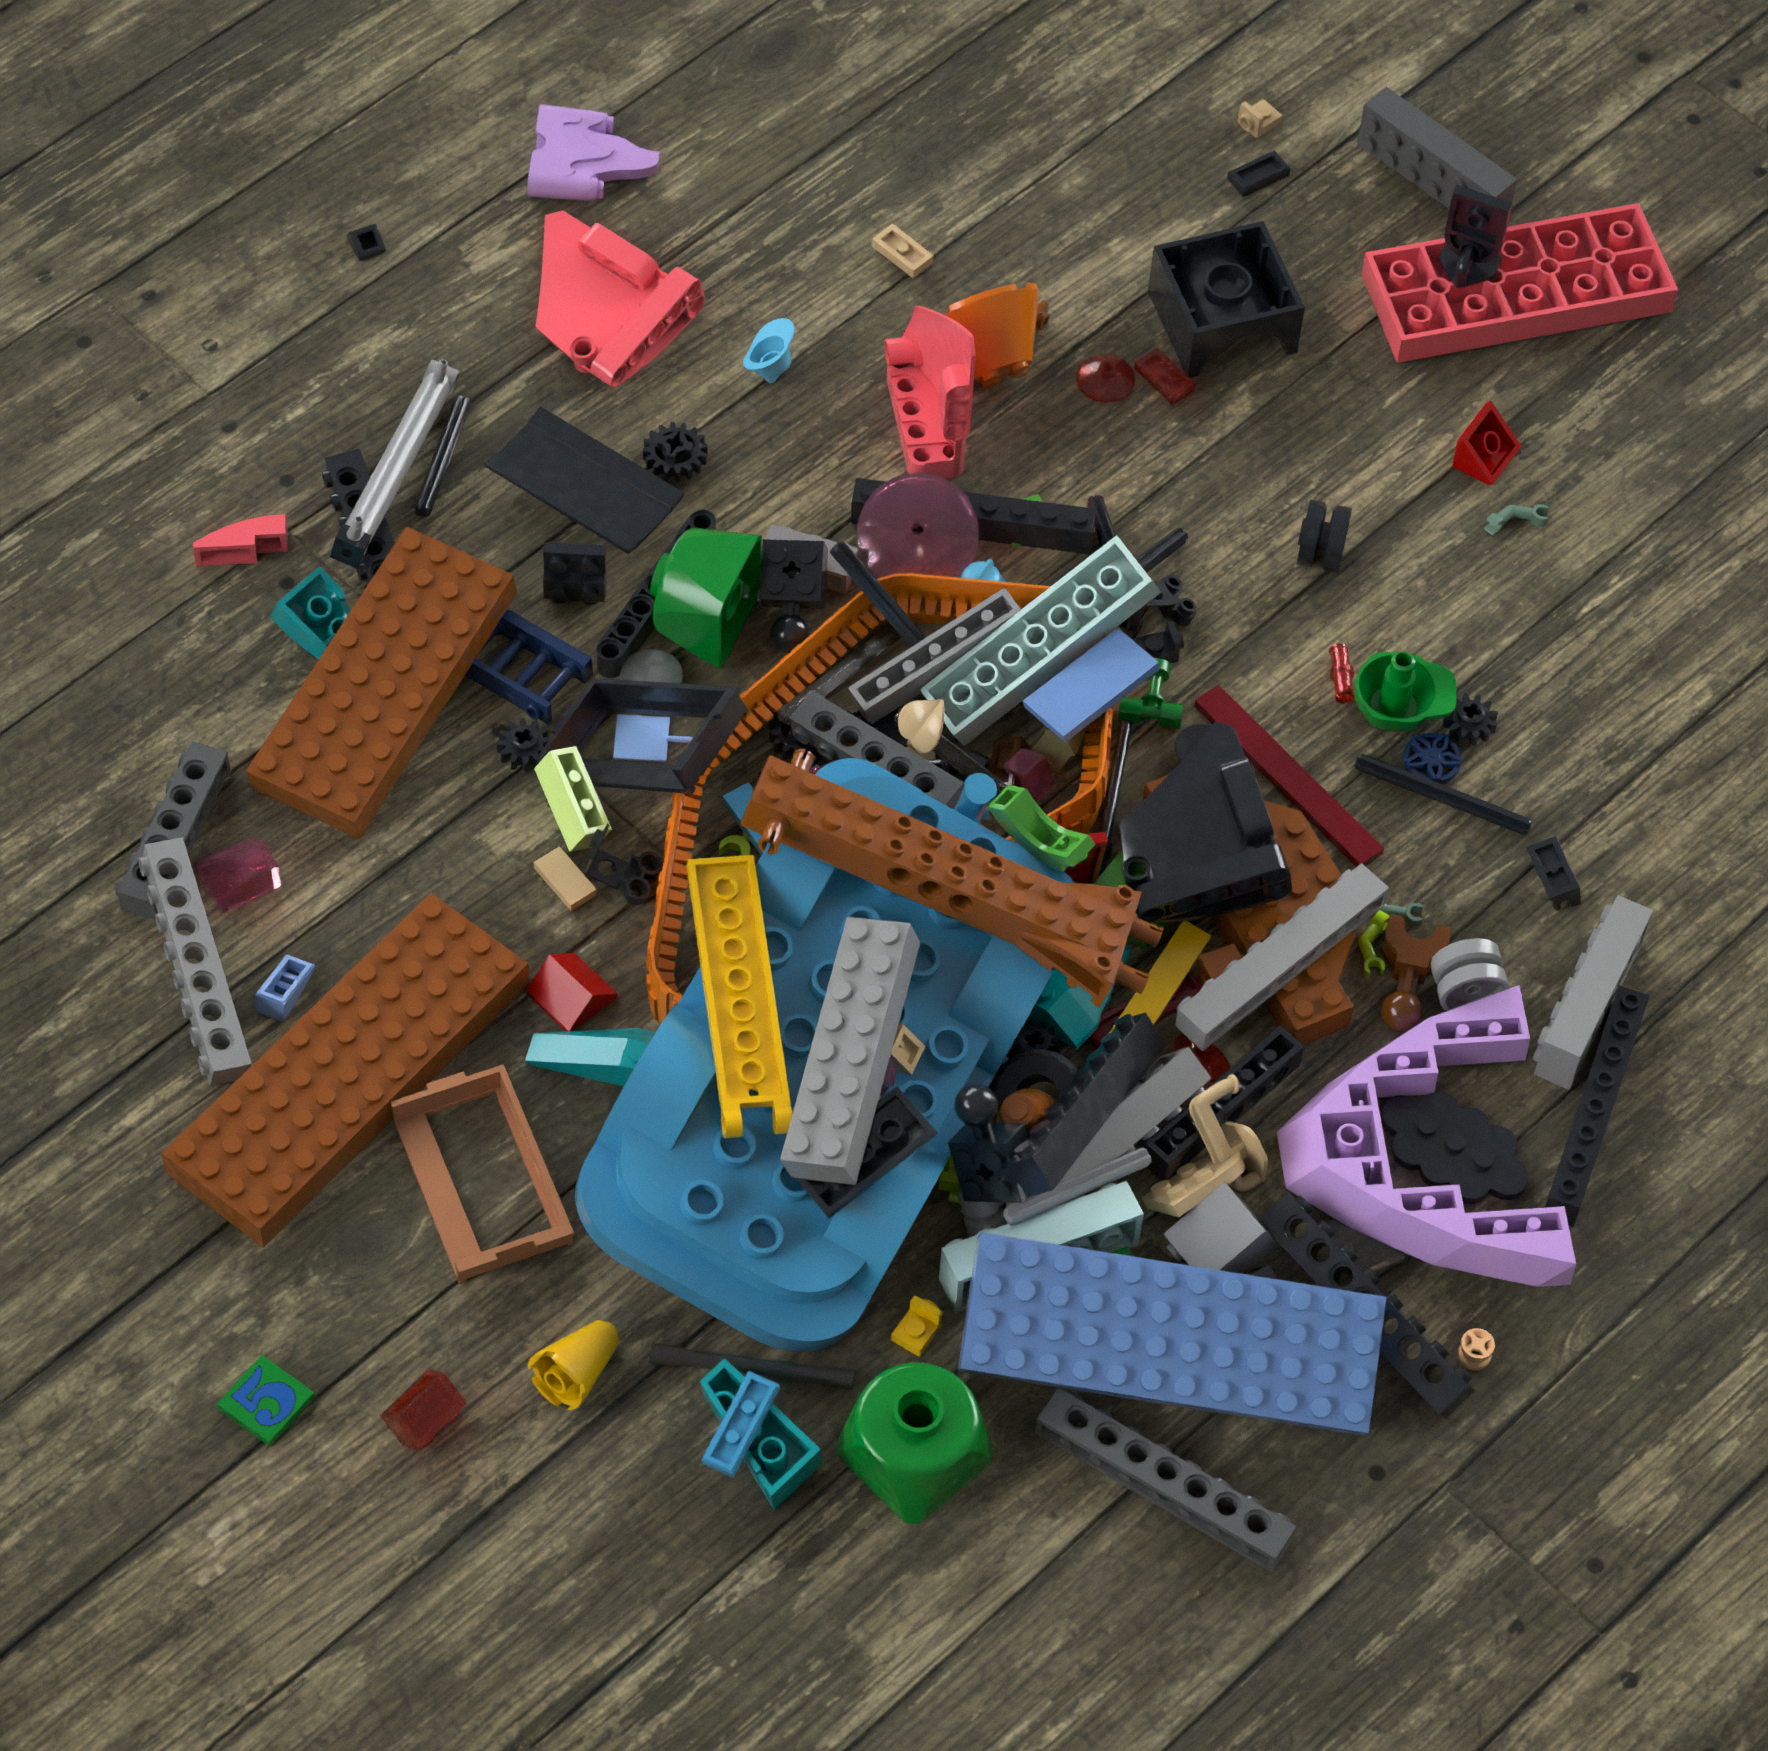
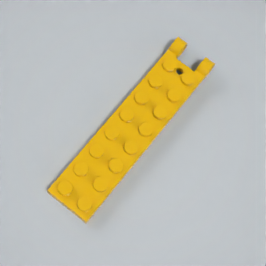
(738, 990)

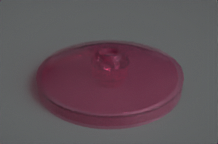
(913, 501)

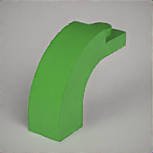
(1038, 832)

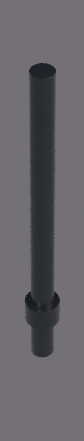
(1114, 787)

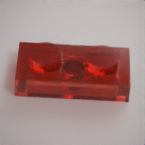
(1164, 376)

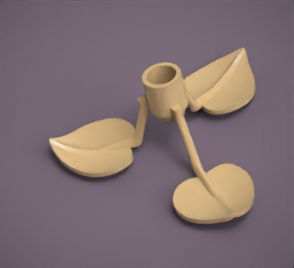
(921, 724)

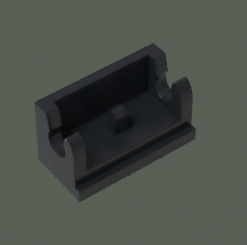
(1555, 872)

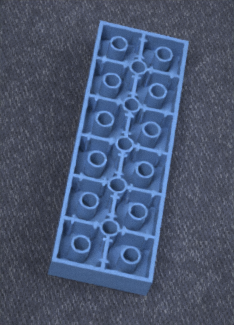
(1172, 1334)

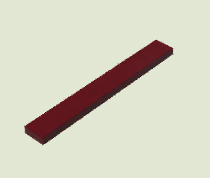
(1291, 779)

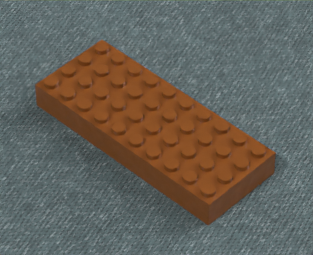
(382, 682)

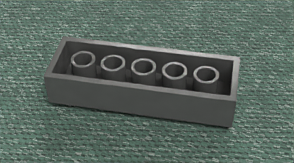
(1428, 151)

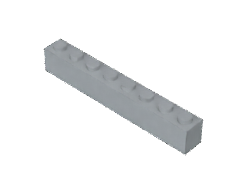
(1281, 956)

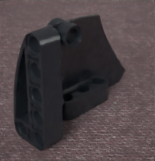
(1204, 838)

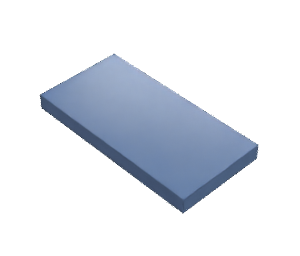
(1091, 685)

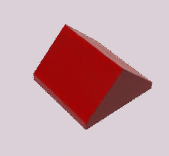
(1486, 446)
(569, 990)

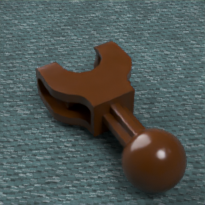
(1410, 965)

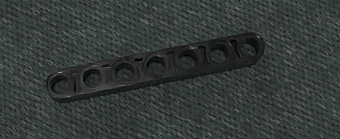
(631, 627)

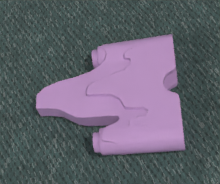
(579, 156)

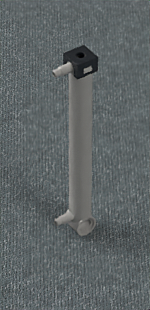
(356, 534)

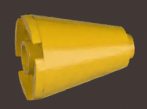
(574, 1363)

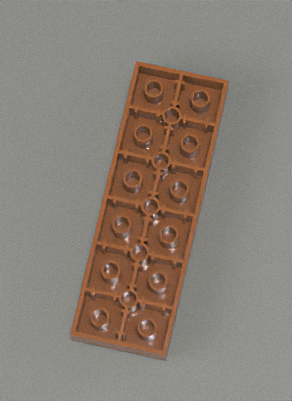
(340, 1066)

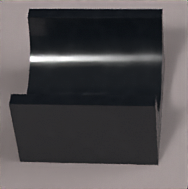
(1223, 290)

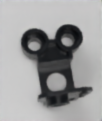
(1179, 610)
(628, 874)

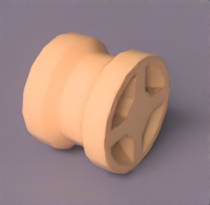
(1479, 1341)

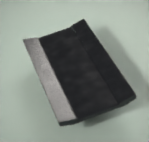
(585, 480)

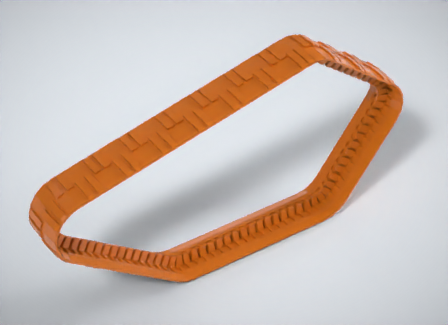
(924, 601)

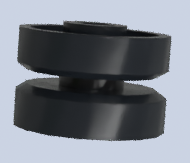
(1323, 536)

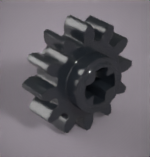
(1471, 720)
(522, 744)

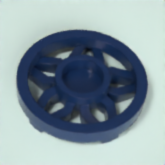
(1432, 757)

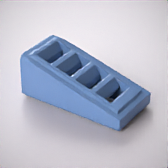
(278, 1005)

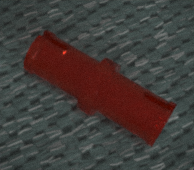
(1341, 673)

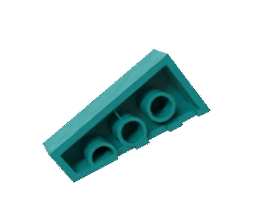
(780, 1452)

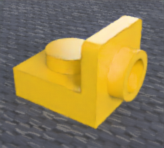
(918, 1326)

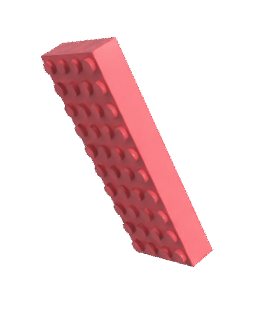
(1549, 282)

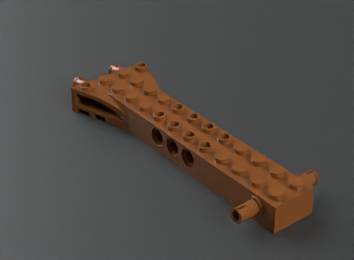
(1055, 923)

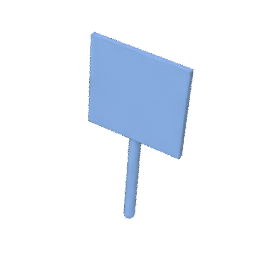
(643, 738)

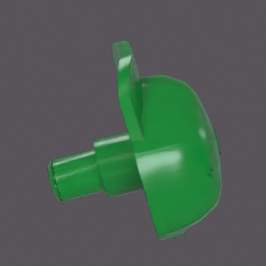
(1403, 691)

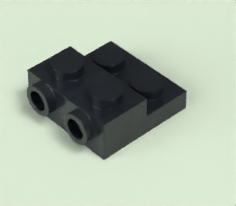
(574, 572)

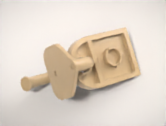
(1231, 1151)

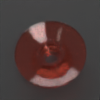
(1105, 386)
(1211, 1058)

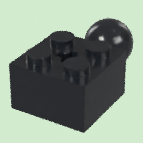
(791, 595)
(985, 1148)

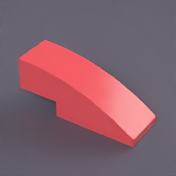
(242, 541)

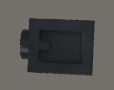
(1163, 644)

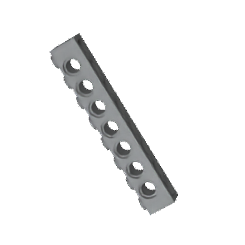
(172, 859)

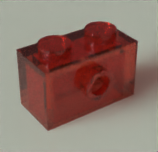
(423, 1409)

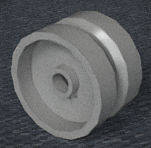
(1468, 972)

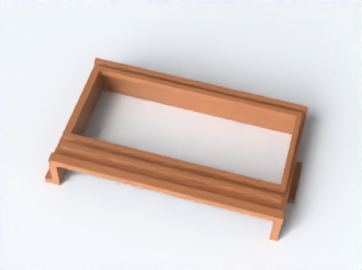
(438, 1188)

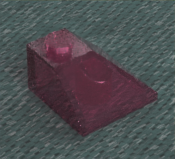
(239, 873)

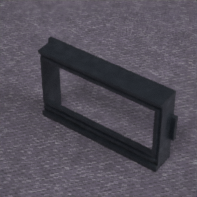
(716, 703)

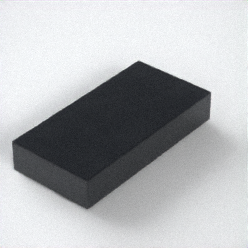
(1258, 173)

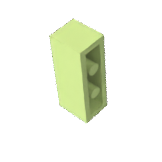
(571, 797)

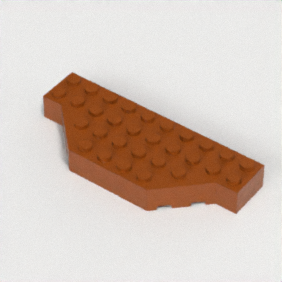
(1313, 1000)

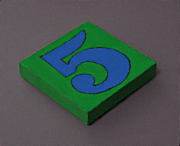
(265, 1400)

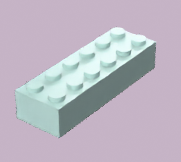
(1091, 1222)

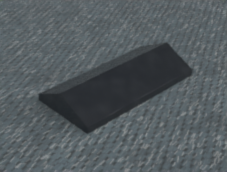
(894, 1136)

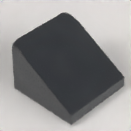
(366, 241)

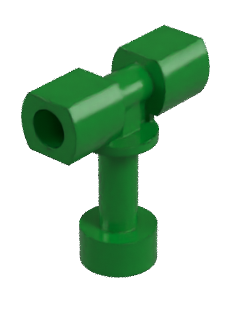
(1152, 704)

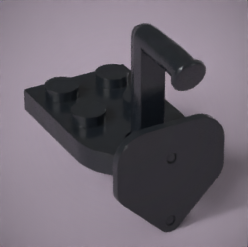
(1474, 236)

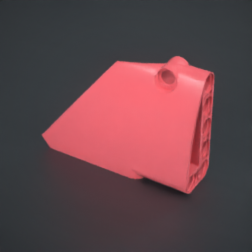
(609, 299)
(932, 391)

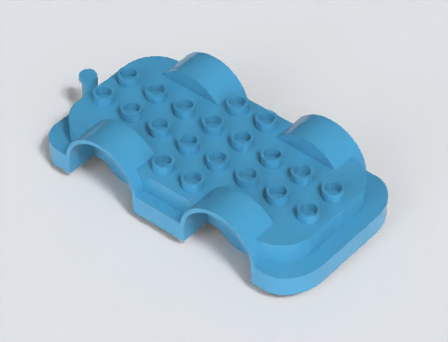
(723, 1213)

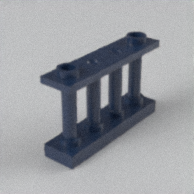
(548, 650)

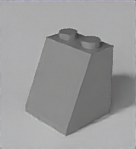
(1220, 1234)

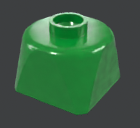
(707, 591)
(915, 1438)

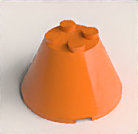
(1002, 330)

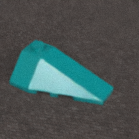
(312, 612)
(1069, 1008)
(591, 1054)

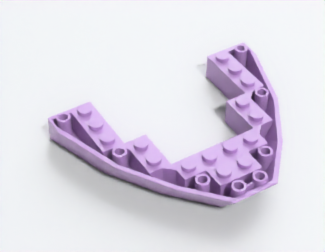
(1340, 1162)

